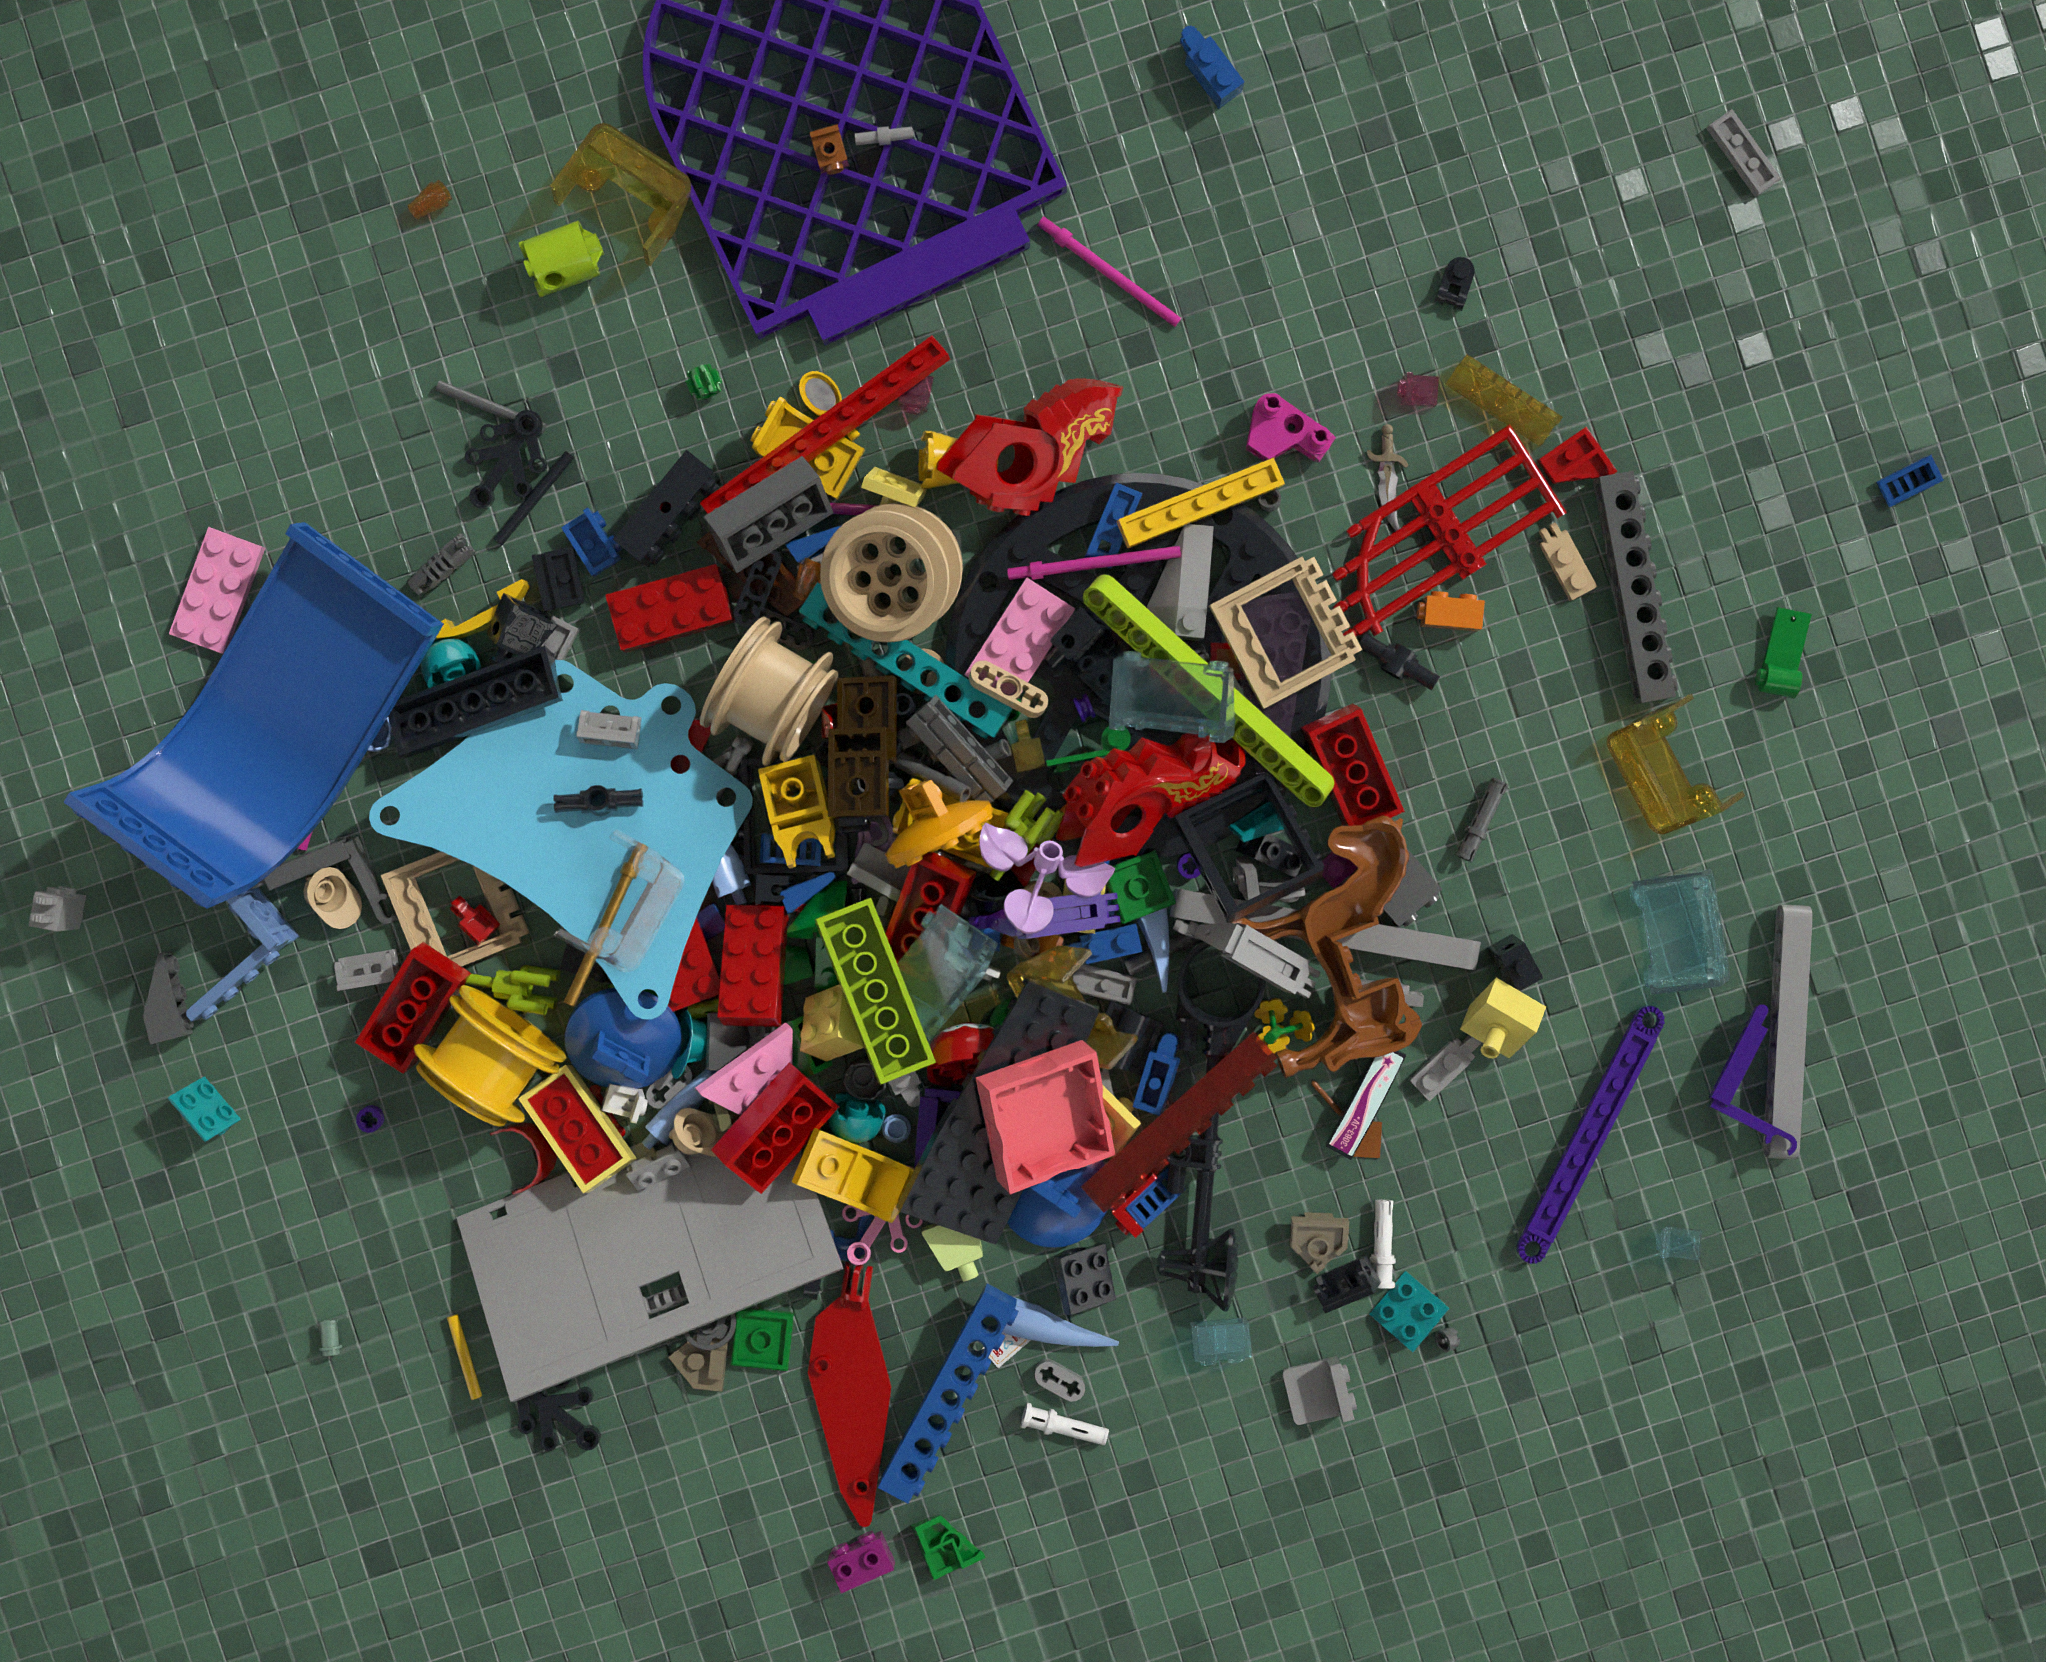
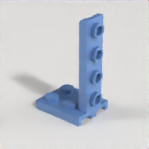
(263, 923)

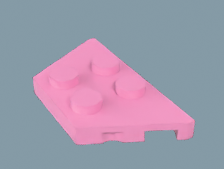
(750, 1073)

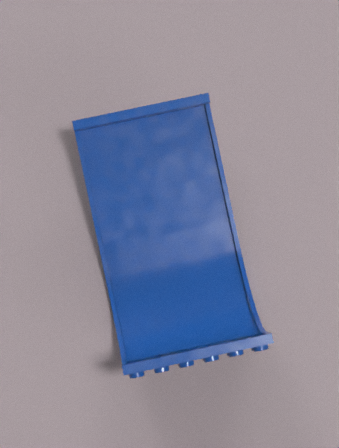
(271, 727)

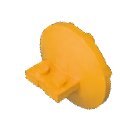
(934, 823)

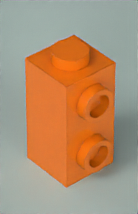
(1451, 613)

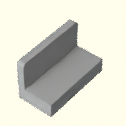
(876, 872)

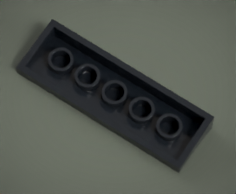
(475, 702)

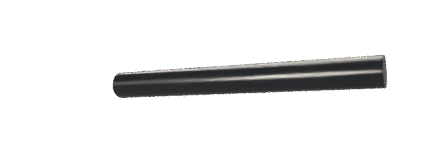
(533, 498)

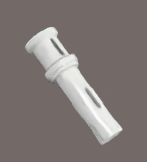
(1382, 1259)
(1062, 1425)

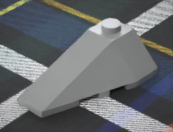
(1184, 585)

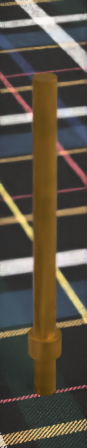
(609, 915)

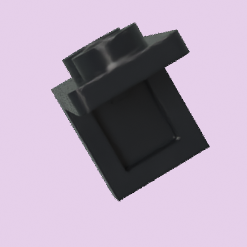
(1273, 853)

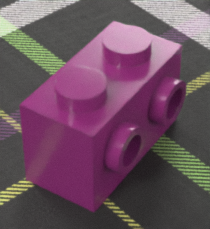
(861, 1560)

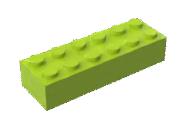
(875, 991)

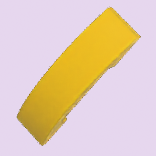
(481, 621)

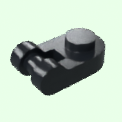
(1458, 274)

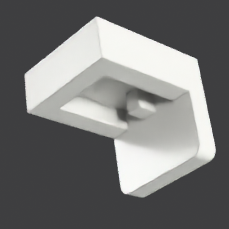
(624, 1102)

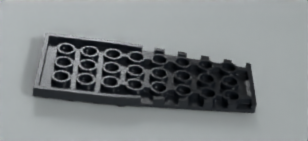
(956, 1172)

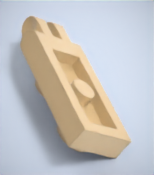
(1566, 562)

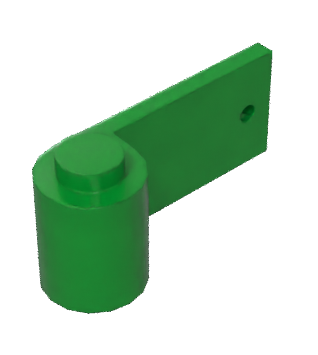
(1783, 654)
(1109, 740)

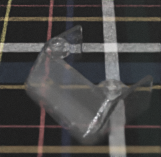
(628, 948)

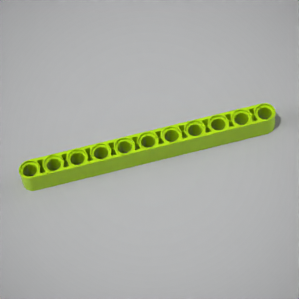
(1252, 728)

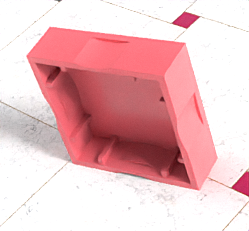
(1045, 1116)

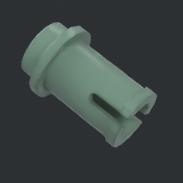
(329, 1337)

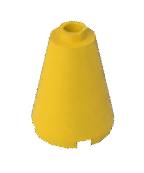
(934, 449)

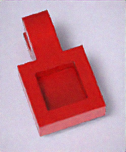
(476, 922)

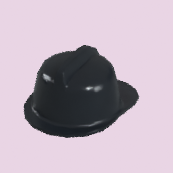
(991, 894)

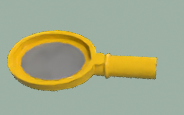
(821, 394)

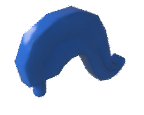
(842, 1243)

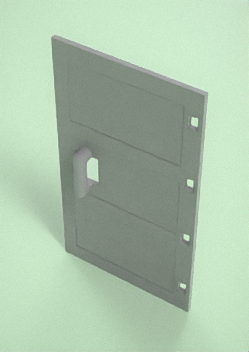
(570, 1265)

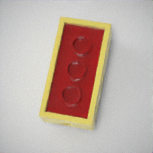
(577, 1128)

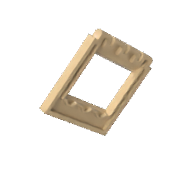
(1249, 650)
(417, 920)

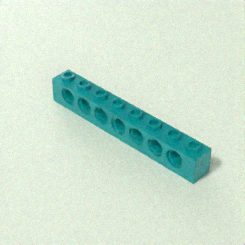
(996, 711)

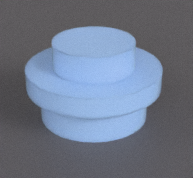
(896, 1128)

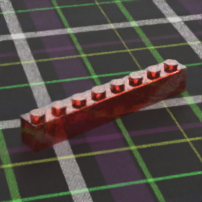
(1179, 1122)

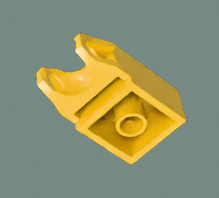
(799, 816)

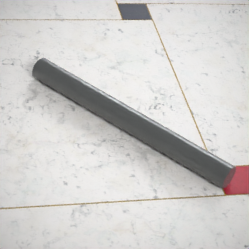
(482, 403)

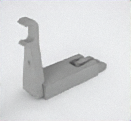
(1255, 954)

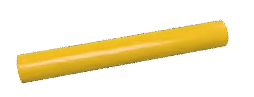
(464, 1356)

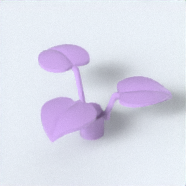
(1026, 910)

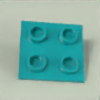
(204, 1109)
(1409, 1311)

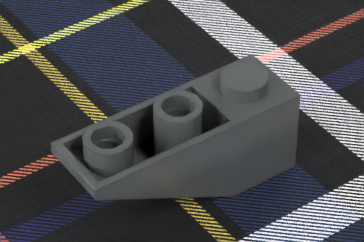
(165, 1005)

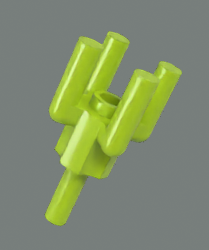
(1033, 832)
(518, 987)

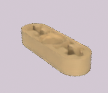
(1006, 677)

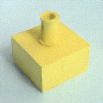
(1502, 1019)

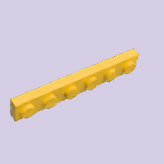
(1200, 502)

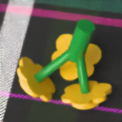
(1274, 1035)

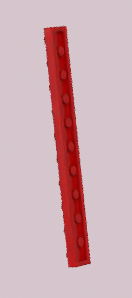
(839, 419)

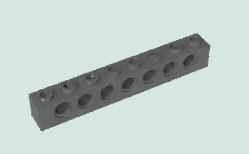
(1623, 575)

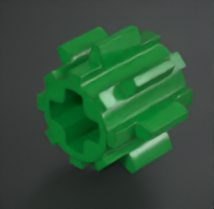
(703, 382)

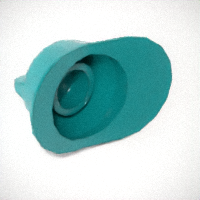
(692, 1044)

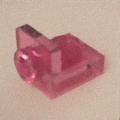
(1418, 390)
(917, 397)

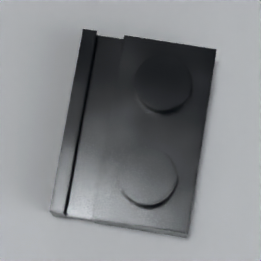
(558, 579)

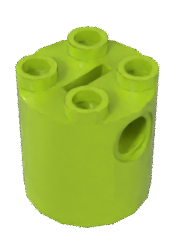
(561, 257)

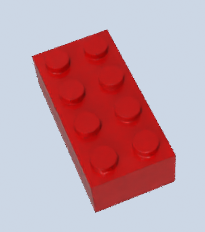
(670, 608)
(1351, 756)
(927, 885)
(753, 966)
(696, 974)
(412, 1007)
(774, 1128)

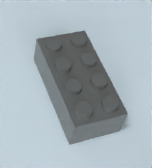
(769, 514)

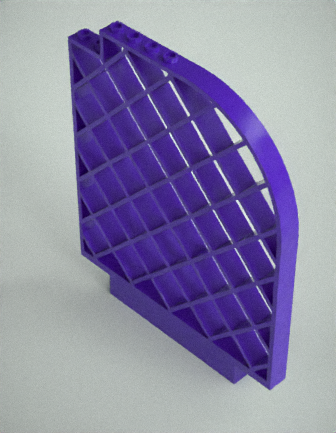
(915, 269)

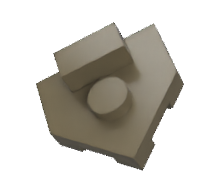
(1318, 1238)
(701, 1367)

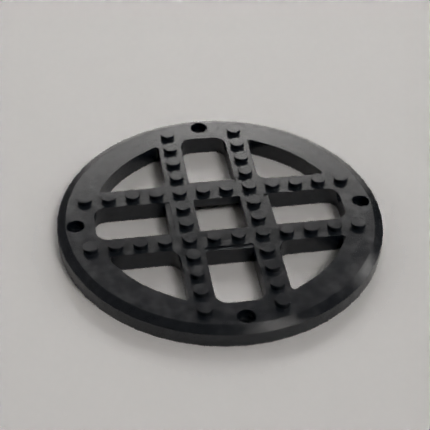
(1252, 551)

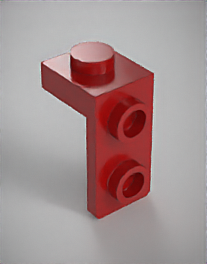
(1126, 1222)

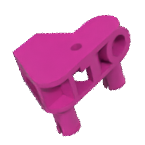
(1271, 438)

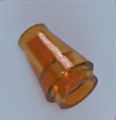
(431, 198)
(807, 578)

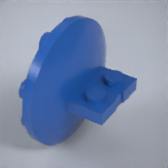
(616, 1046)
(1057, 1209)

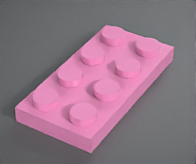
(217, 590)
(1024, 634)

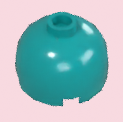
(447, 661)
(856, 1119)

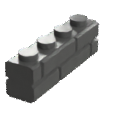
(958, 750)

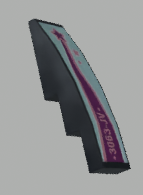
(1364, 1103)

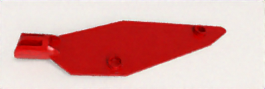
(851, 1390)

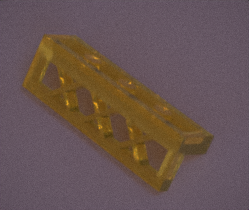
(1503, 400)

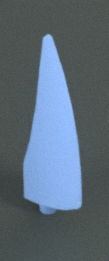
(731, 877)
(1156, 932)
(663, 1121)
(1041, 1325)

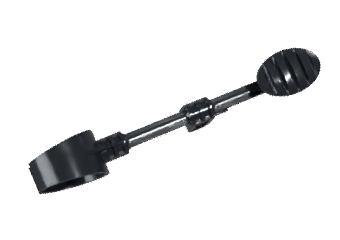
(1204, 1148)

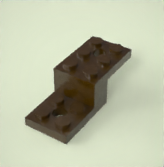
(862, 747)

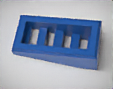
(1932, 471)
(811, 545)
(766, 846)
(800, 893)
(1161, 1205)

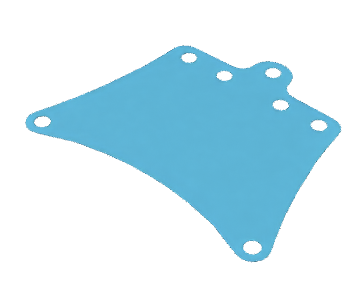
(496, 811)

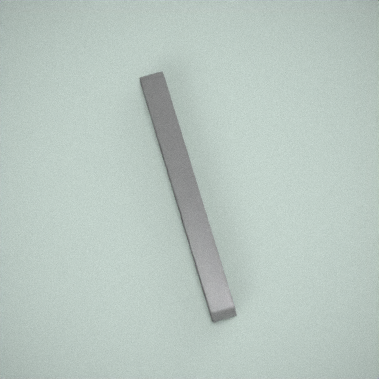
(1376, 939)

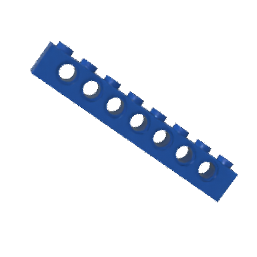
(896, 1478)

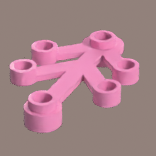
(872, 1232)

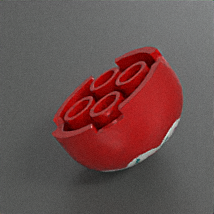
(957, 1052)

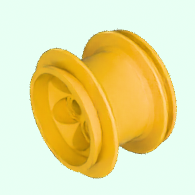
(487, 1058)

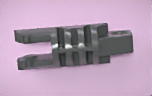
(441, 565)

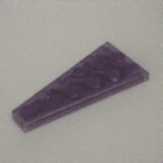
(1282, 630)

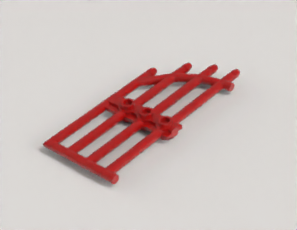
(1446, 528)

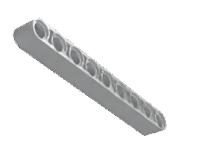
(1788, 1026)

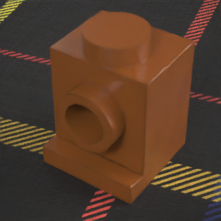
(825, 138)

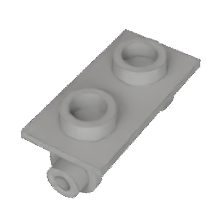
(647, 1172)

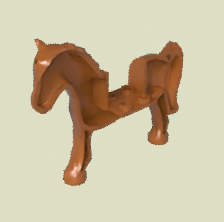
(1367, 1013)

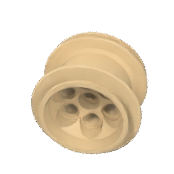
(859, 604)
(769, 692)

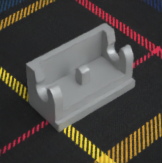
(609, 730)
(366, 969)

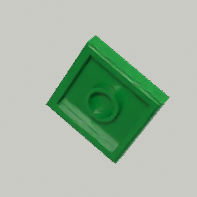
(1140, 887)
(762, 1339)

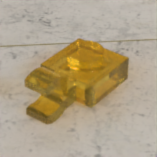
(1028, 751)

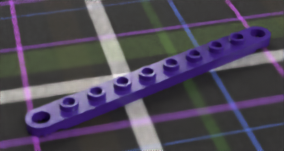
(1590, 1134)

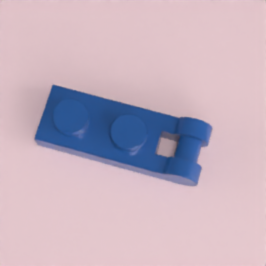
(1121, 503)

